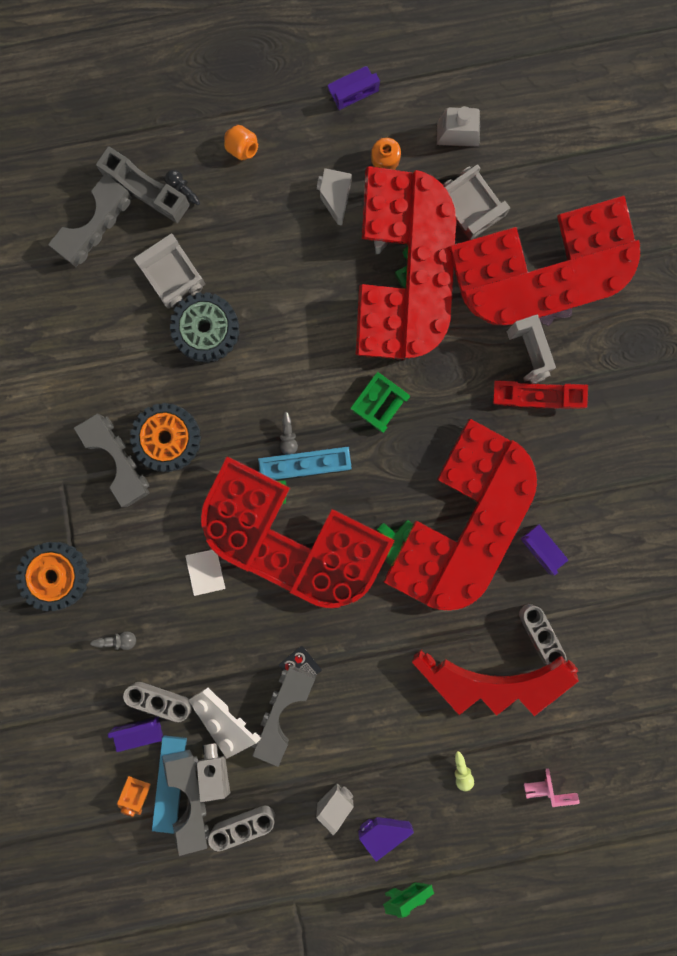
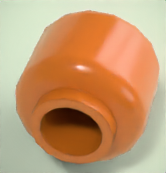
(240, 142)
(386, 154)

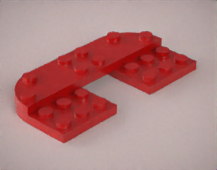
(416, 213)
(599, 264)
(458, 573)
(328, 575)

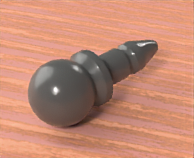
(288, 444)
(124, 641)

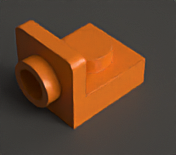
(133, 796)

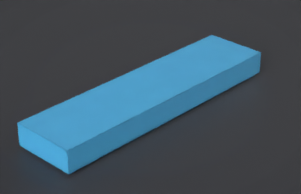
(306, 463)
(167, 797)

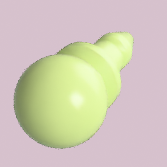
(463, 775)

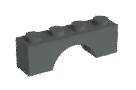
(157, 195)
(76, 243)
(98, 434)
(294, 688)
(189, 830)

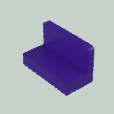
(354, 87)
(544, 549)
(136, 734)

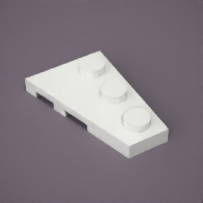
(224, 728)

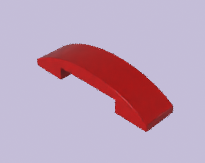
(540, 395)

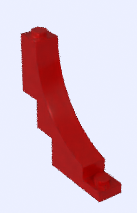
(464, 687)

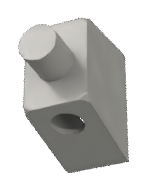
(459, 127)
(212, 785)

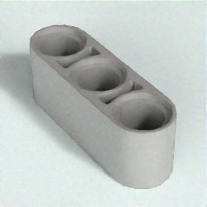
(535, 627)
(146, 702)
(234, 836)

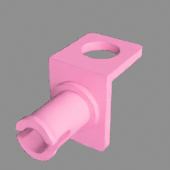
(545, 788)

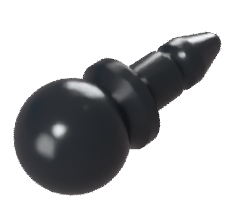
(175, 180)

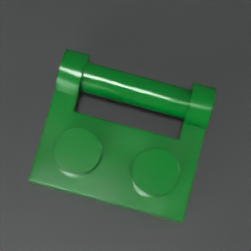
(374, 397)

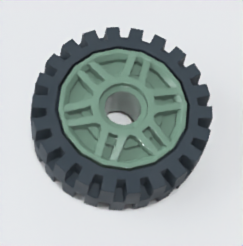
(200, 310)

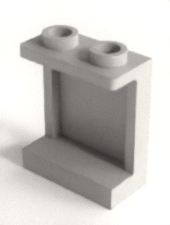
(474, 202)
(170, 271)
(536, 346)

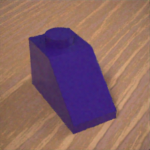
(383, 835)

